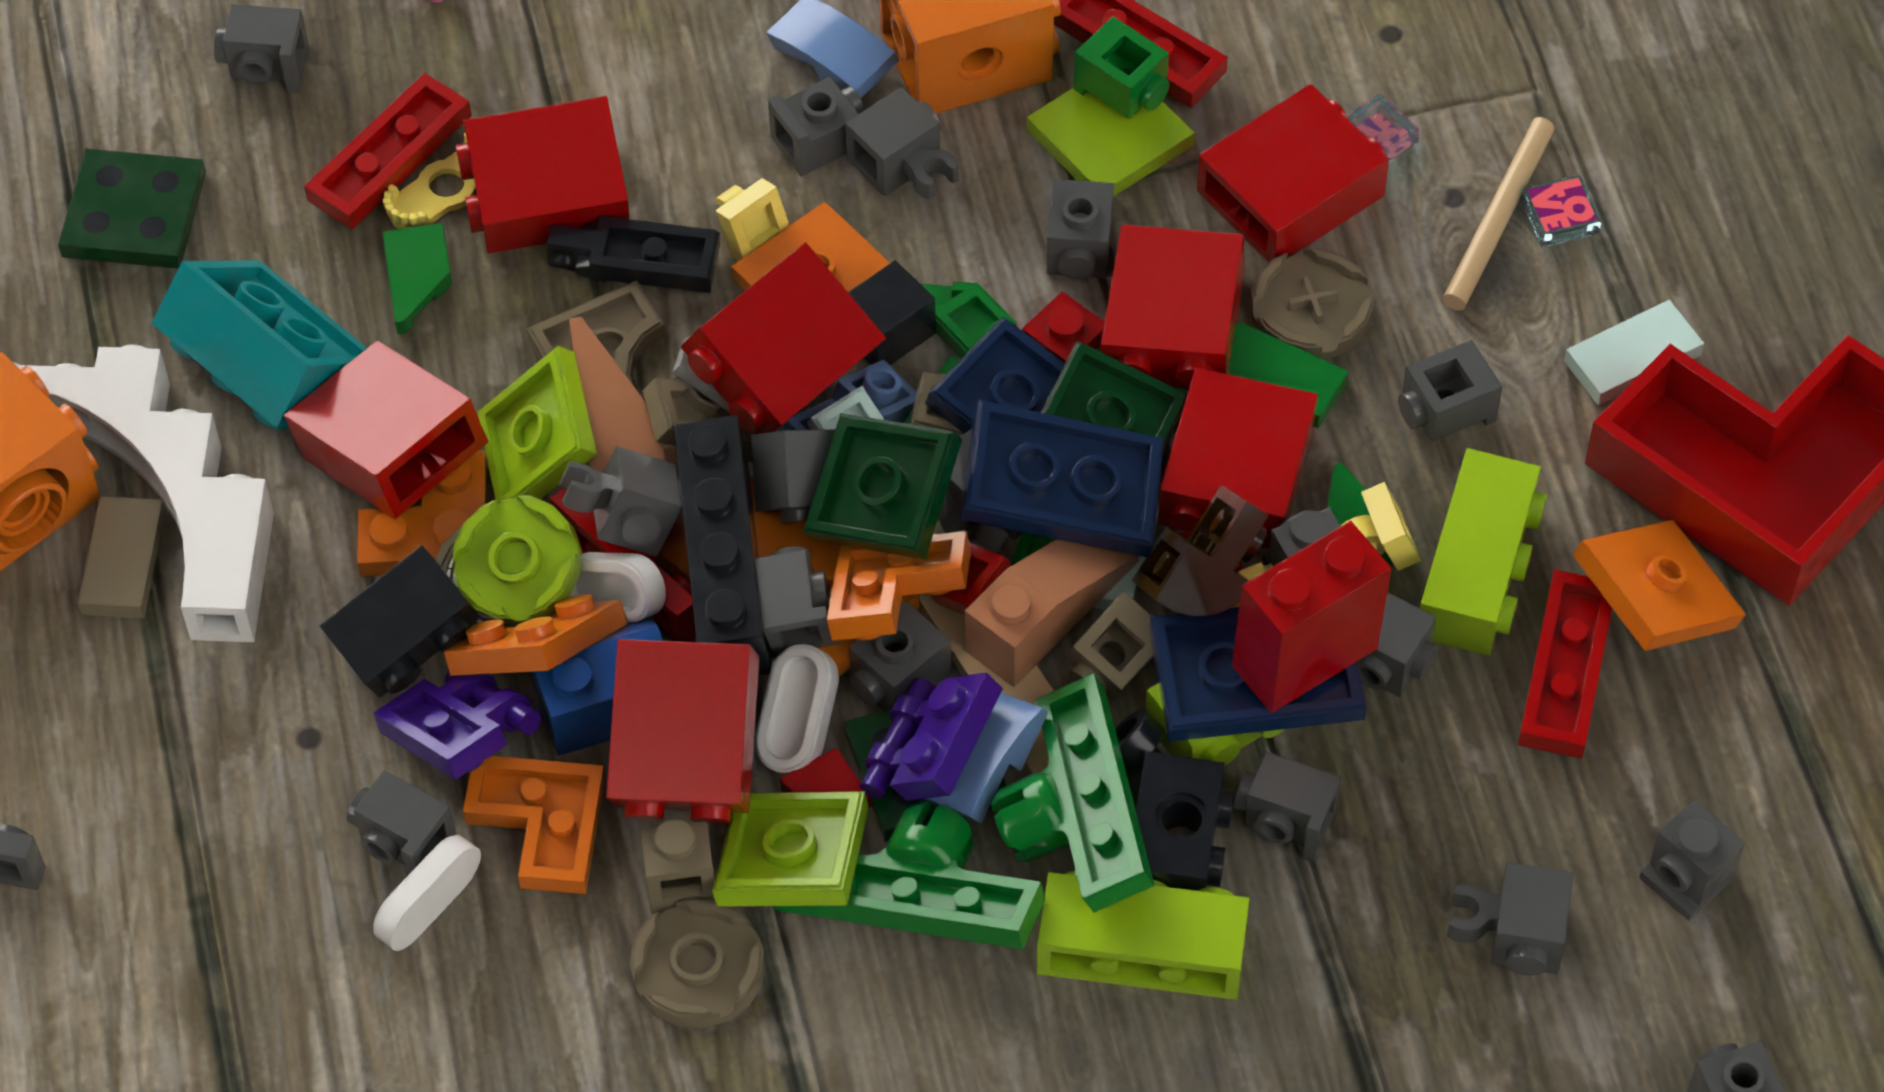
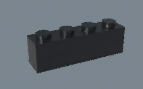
(720, 534)

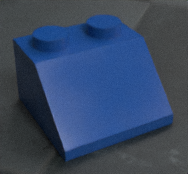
(580, 691)

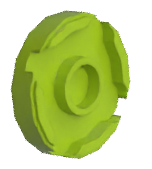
(516, 559)

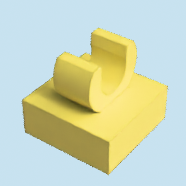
(750, 216)
(1387, 527)

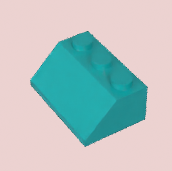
(253, 334)

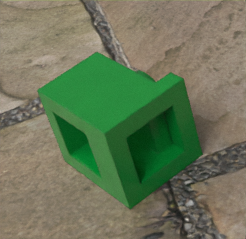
(1122, 69)

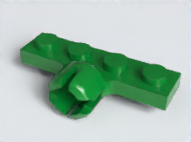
(1079, 799)
(924, 889)

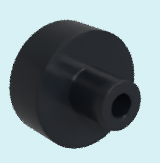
(1136, 735)

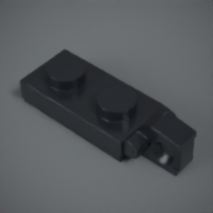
(637, 252)

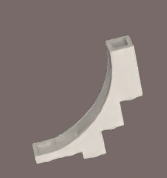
(178, 454)

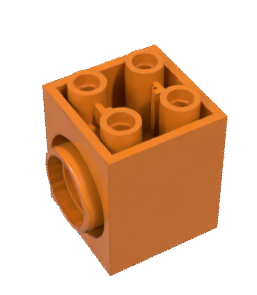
(970, 48)
(42, 463)

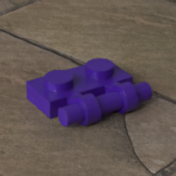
(456, 723)
(930, 737)

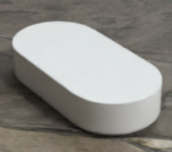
(624, 578)
(796, 708)
(426, 892)

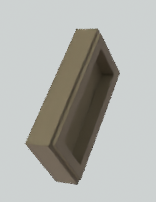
(121, 557)

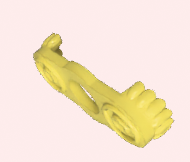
(418, 204)

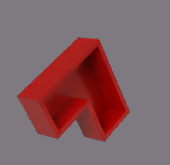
(1746, 482)

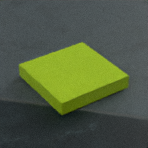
(1105, 145)
(537, 428)
(792, 850)

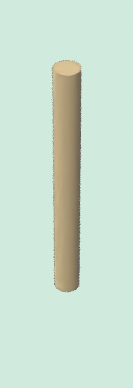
(1498, 214)

